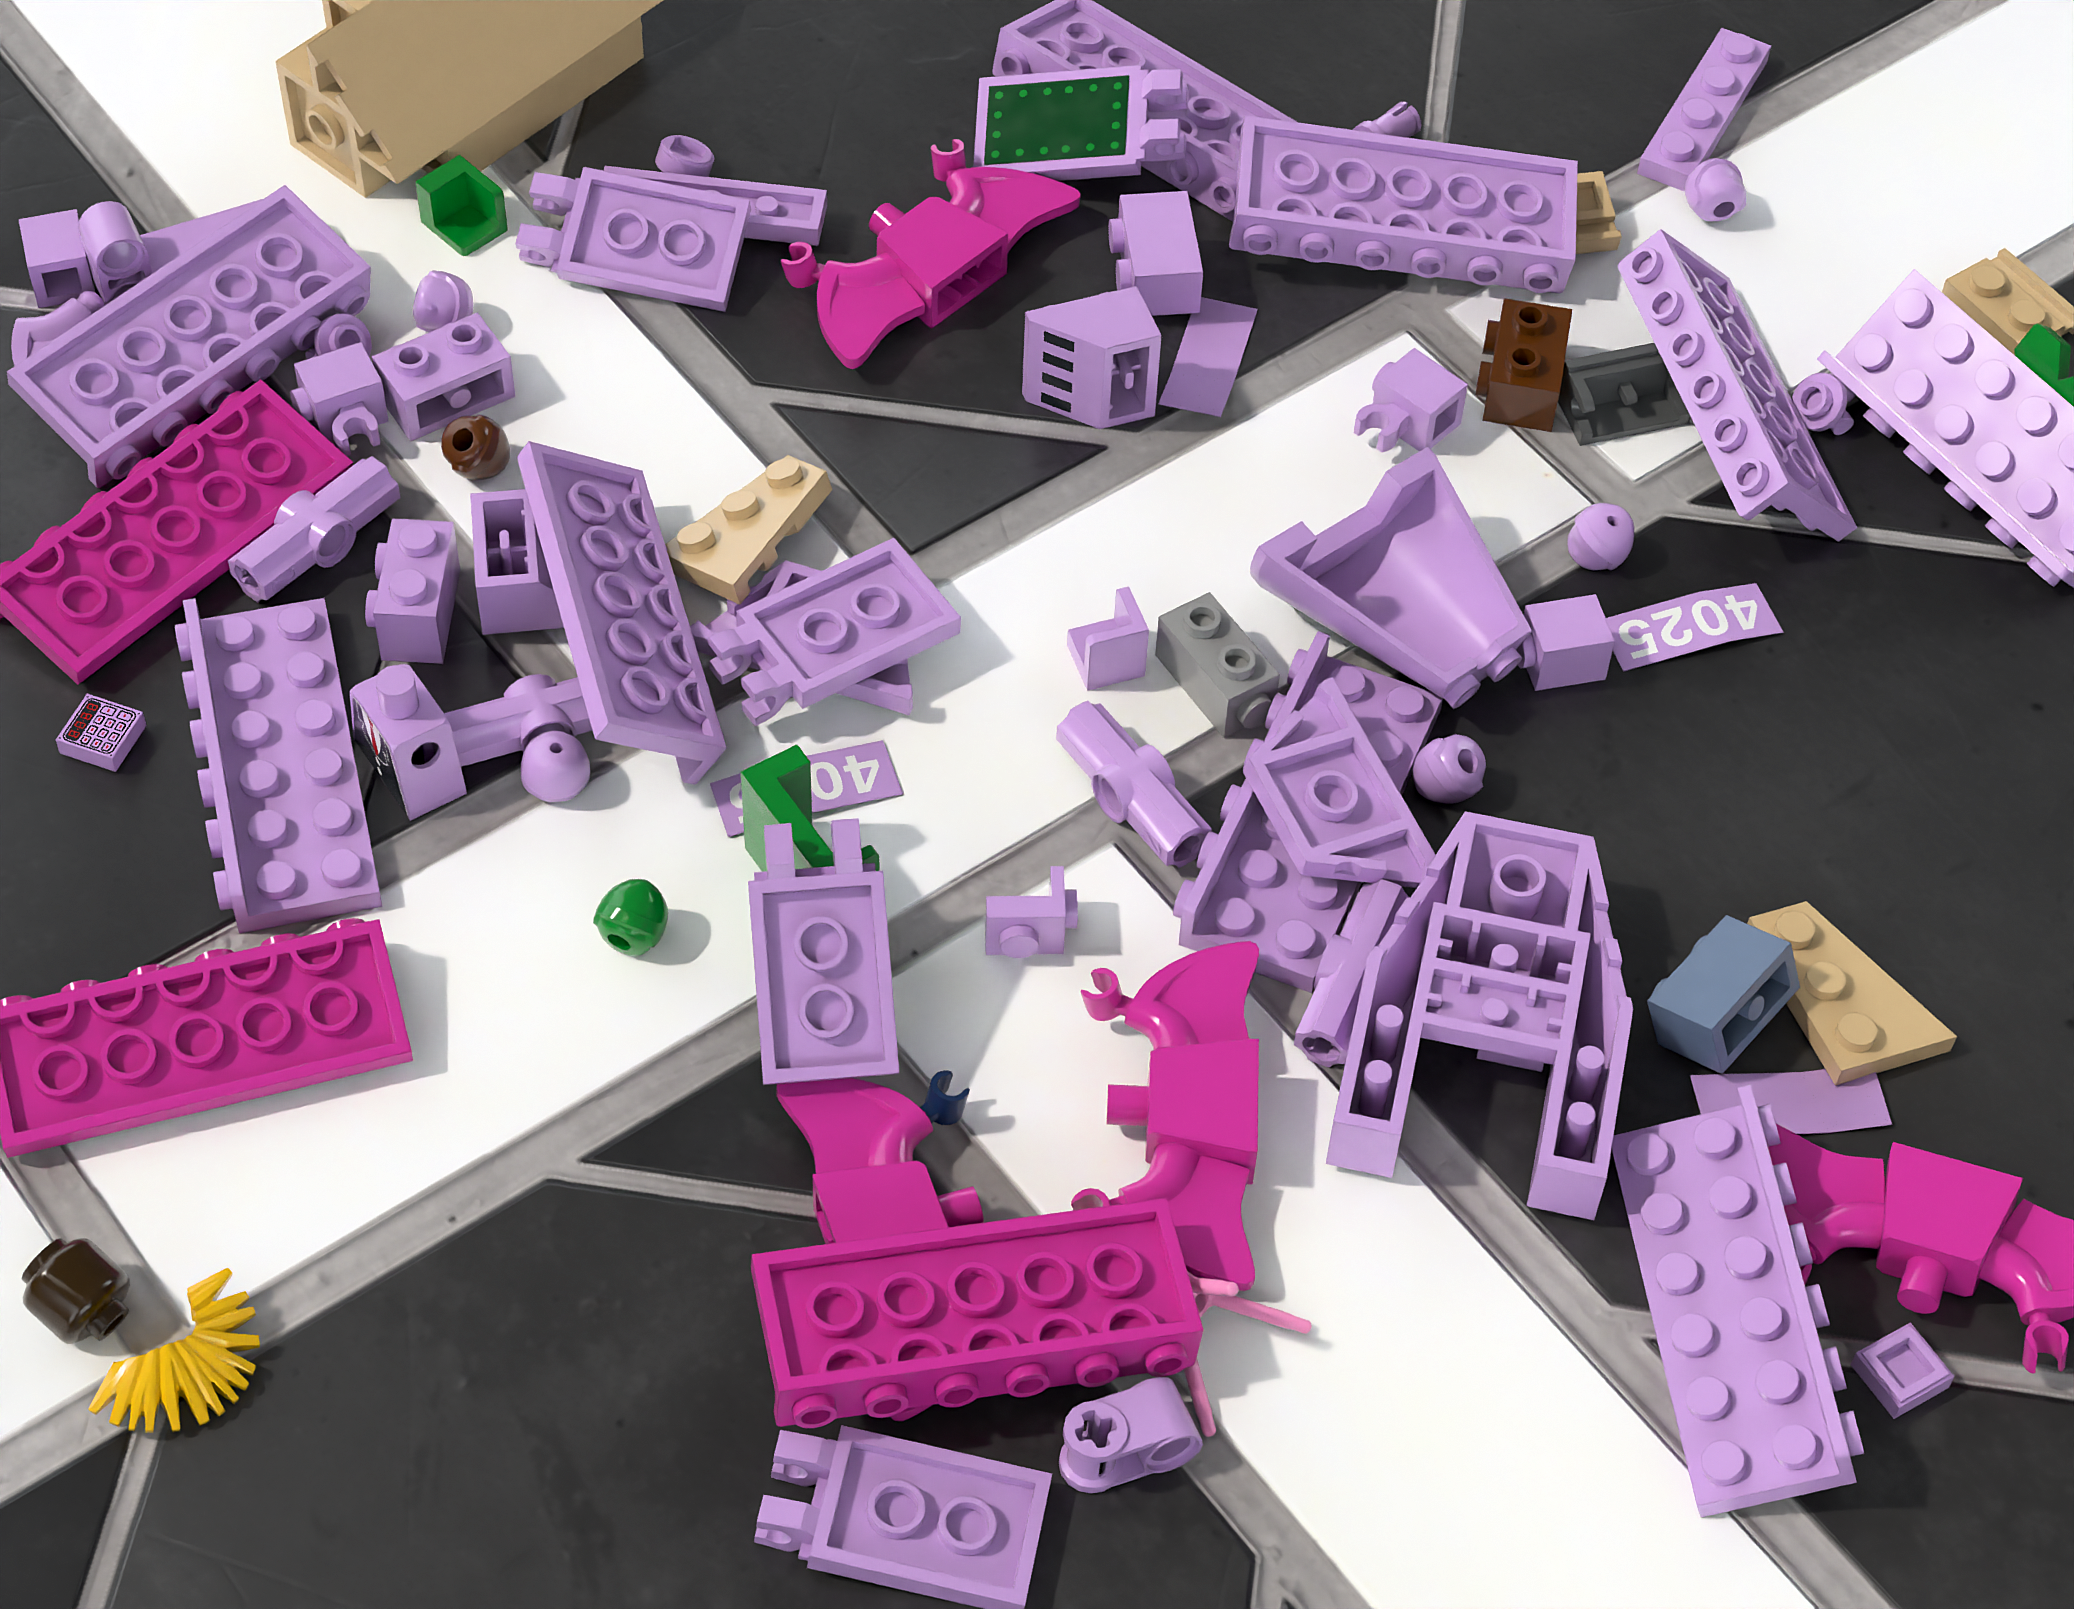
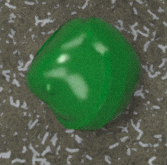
(632, 917)

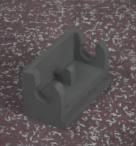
(1619, 395)

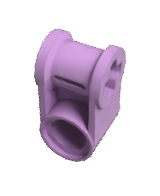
(1129, 1432)

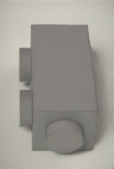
(1216, 664)

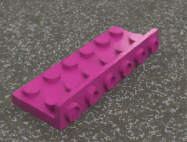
(164, 530)
(197, 1035)
(975, 1312)

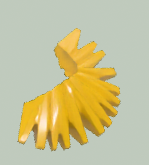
(186, 1367)

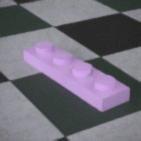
(1704, 108)
(776, 210)

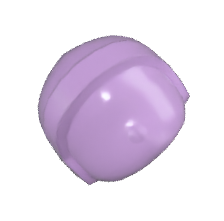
(1715, 190)
(441, 300)
(1601, 537)
(555, 767)
(1449, 769)

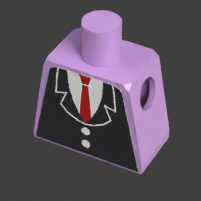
(399, 717)

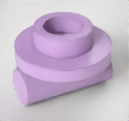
(339, 332)
(1822, 403)

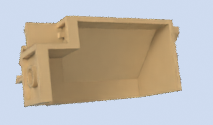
(446, 78)

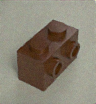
(1526, 364)

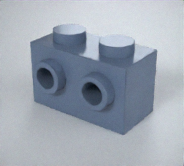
(1723, 993)

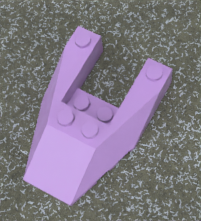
(1505, 958)

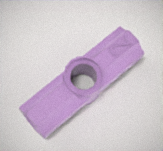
(314, 529)
(509, 723)
(1133, 783)
(1331, 1012)

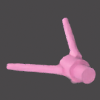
(1222, 1294)

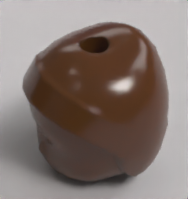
(475, 447)

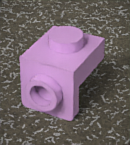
(1031, 923)

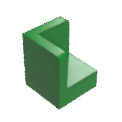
(461, 205)

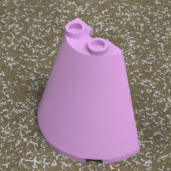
(1404, 583)

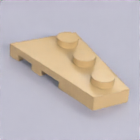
(742, 531)
(1848, 1004)

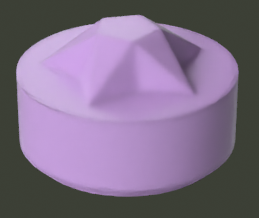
(684, 156)

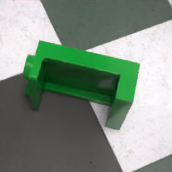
(781, 794)

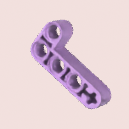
(124, 258)

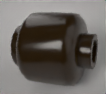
(76, 1290)

